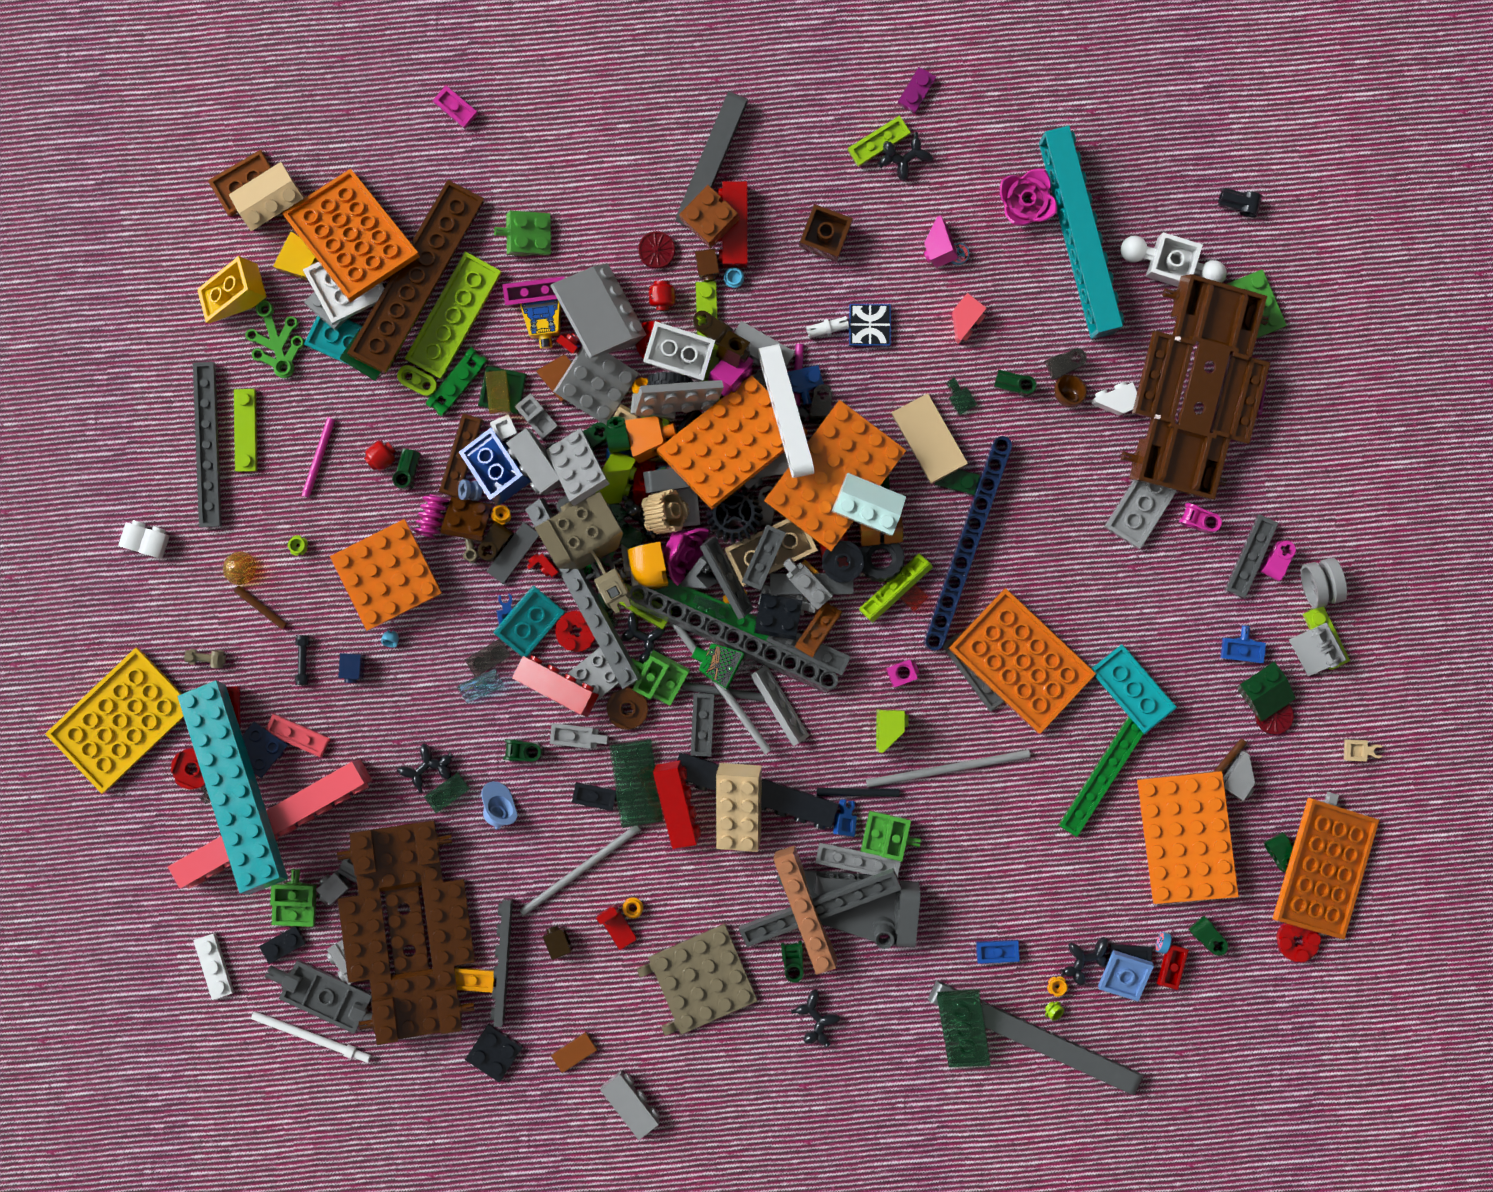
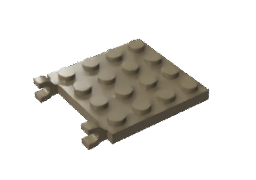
(700, 979)

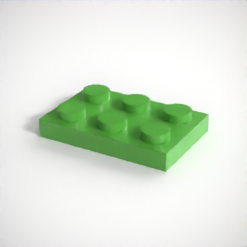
(1258, 283)

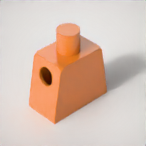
(647, 436)

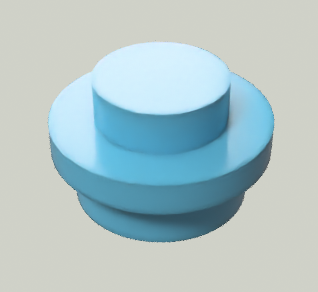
(733, 277)

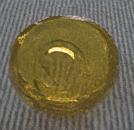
(239, 568)

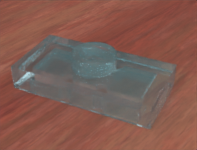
(480, 686)

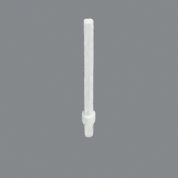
(349, 1051)

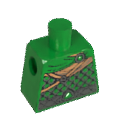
(718, 663)

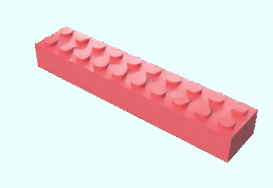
(283, 817)

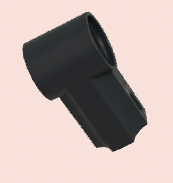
(1246, 203)

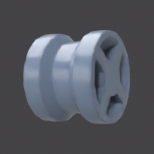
(469, 490)

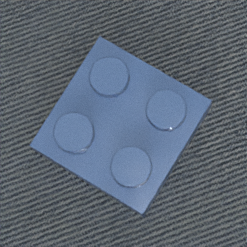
(1125, 975)

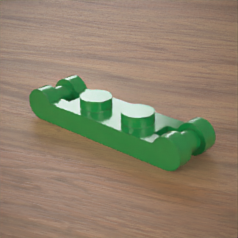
(457, 382)

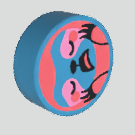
(963, 254)
(1163, 943)

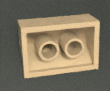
(266, 196)

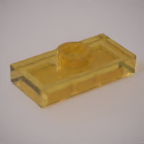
(497, 392)

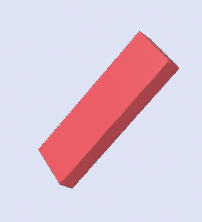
(298, 735)

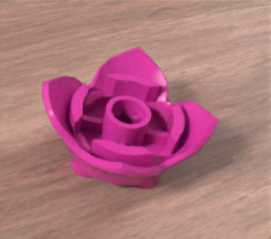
(1035, 185)
(683, 552)

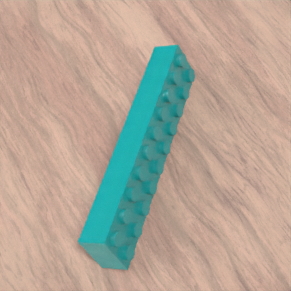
(1081, 233)
(232, 788)

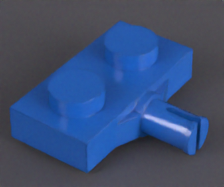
(804, 380)
(1243, 648)

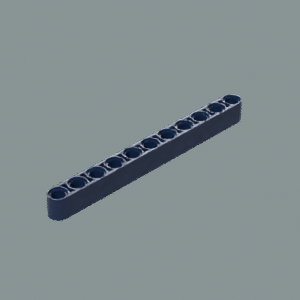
(974, 535)

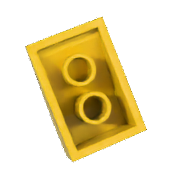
(232, 290)

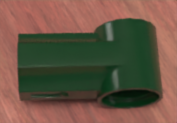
(1012, 382)
(407, 467)

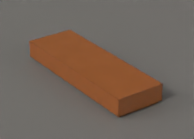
(818, 629)

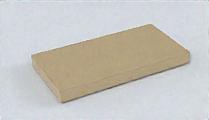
(929, 438)

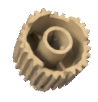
(664, 512)

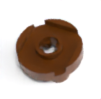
(616, 713)

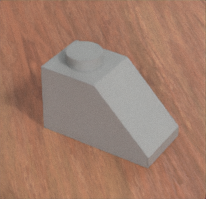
(1239, 777)

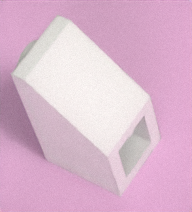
(1116, 401)

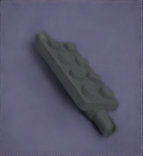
(323, 995)

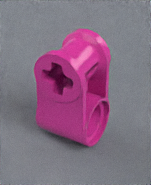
(1196, 517)
(1277, 563)

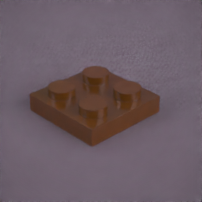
(466, 519)

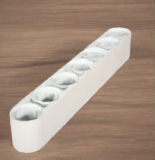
(785, 411)

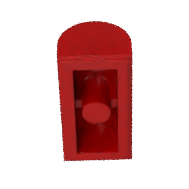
(1172, 967)

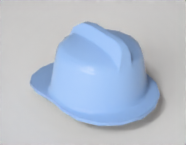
(498, 805)

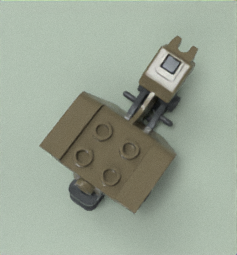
(585, 536)

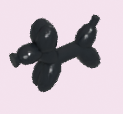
(901, 161)
(636, 512)
(648, 639)
(428, 761)
(1099, 955)
(828, 1019)

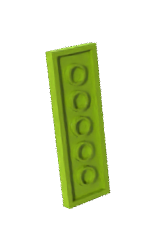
(453, 315)

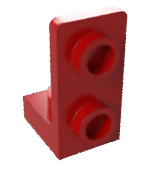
(639, 491)
(616, 926)

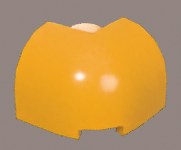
(648, 565)

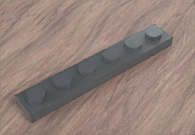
(502, 953)

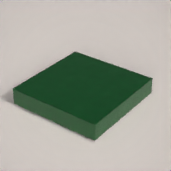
(516, 388)

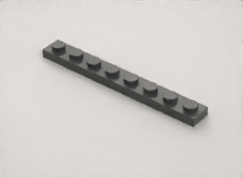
(207, 444)
(825, 905)

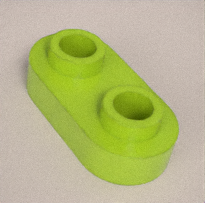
(418, 380)

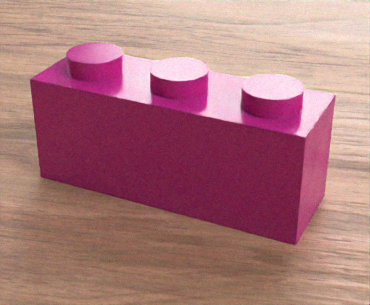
(529, 291)

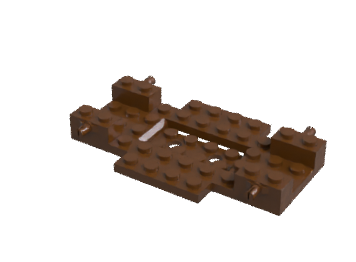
(1194, 451)
(415, 997)

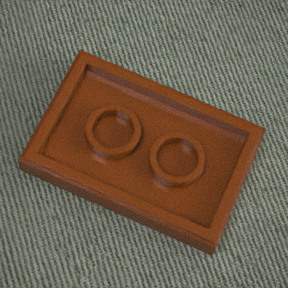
(236, 177)

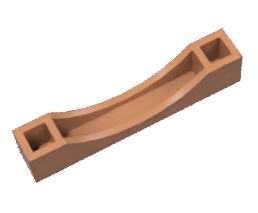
(797, 891)

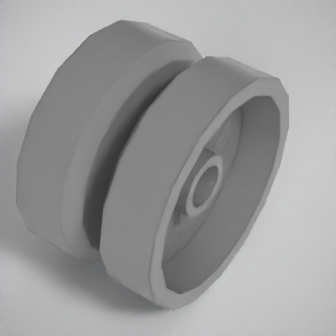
(1323, 582)

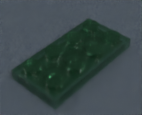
(635, 783)
(964, 1028)

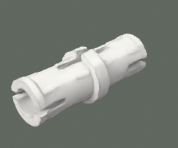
(827, 327)

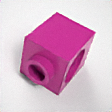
(892, 672)

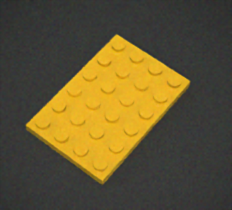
(118, 720)

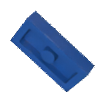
(997, 951)

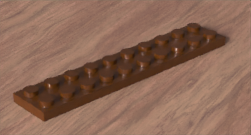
(413, 285)

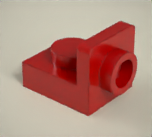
(547, 567)

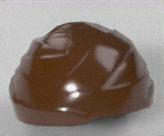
(1070, 391)

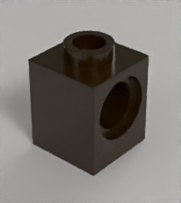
(733, 349)
(557, 942)

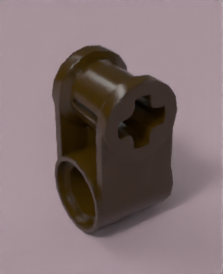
(714, 329)
(497, 538)

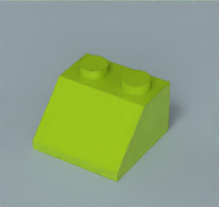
(618, 471)
(889, 727)

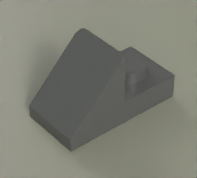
(699, 575)

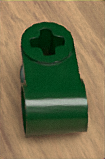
(592, 431)
(617, 435)
(519, 750)
(1279, 849)
(1207, 934)
(792, 959)

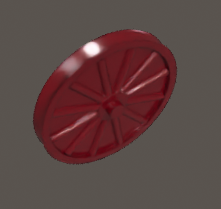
(656, 249)
(1277, 722)

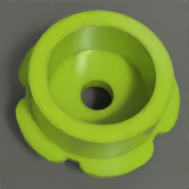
(297, 540)
(1054, 1010)

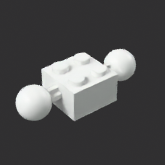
(1172, 259)

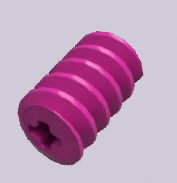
(430, 516)

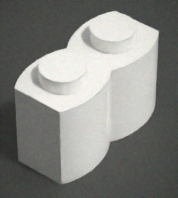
(144, 540)

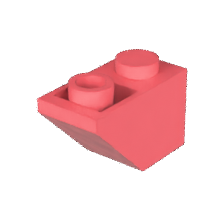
(965, 316)

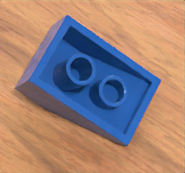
(494, 467)

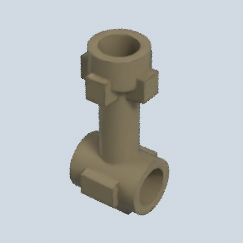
(470, 553)
(216, 657)

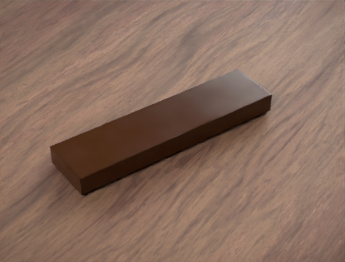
(456, 467)

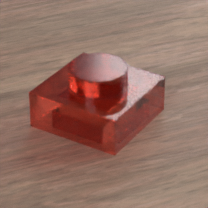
(914, 597)

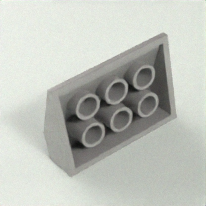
(599, 311)

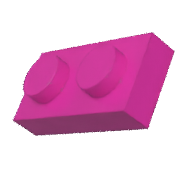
(455, 107)

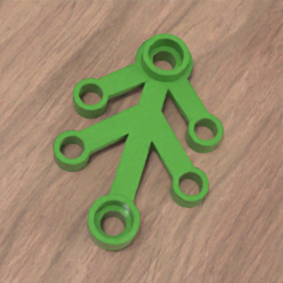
(276, 342)

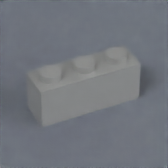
(759, 340)
(534, 461)
(630, 1104)

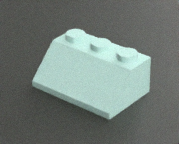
(869, 504)

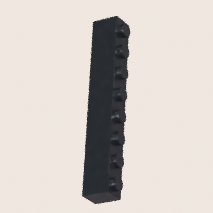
(773, 795)

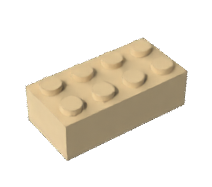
(795, 546)
(738, 807)

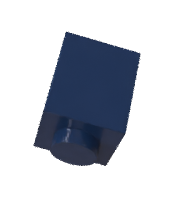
(351, 667)

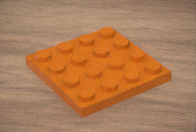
(386, 575)

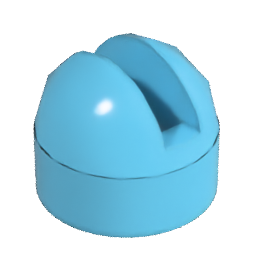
(390, 639)

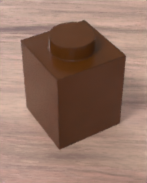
(707, 264)

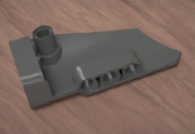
(891, 914)

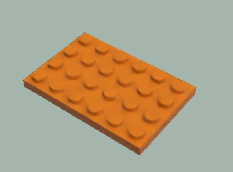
(350, 235)
(726, 444)
(838, 447)
(1022, 661)
(1187, 837)
(1325, 869)

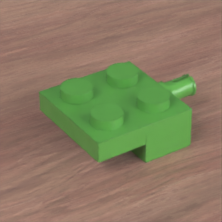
(526, 233)
(660, 677)
(887, 836)
(293, 902)

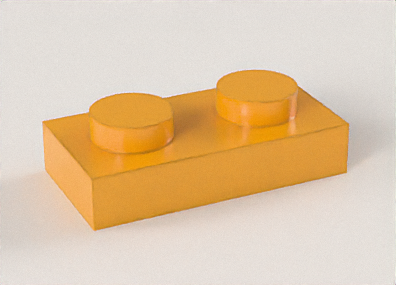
(474, 979)

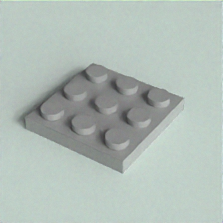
(596, 384)

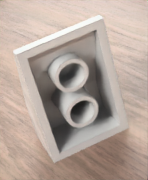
(679, 351)

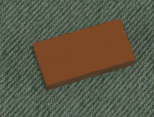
(573, 1052)

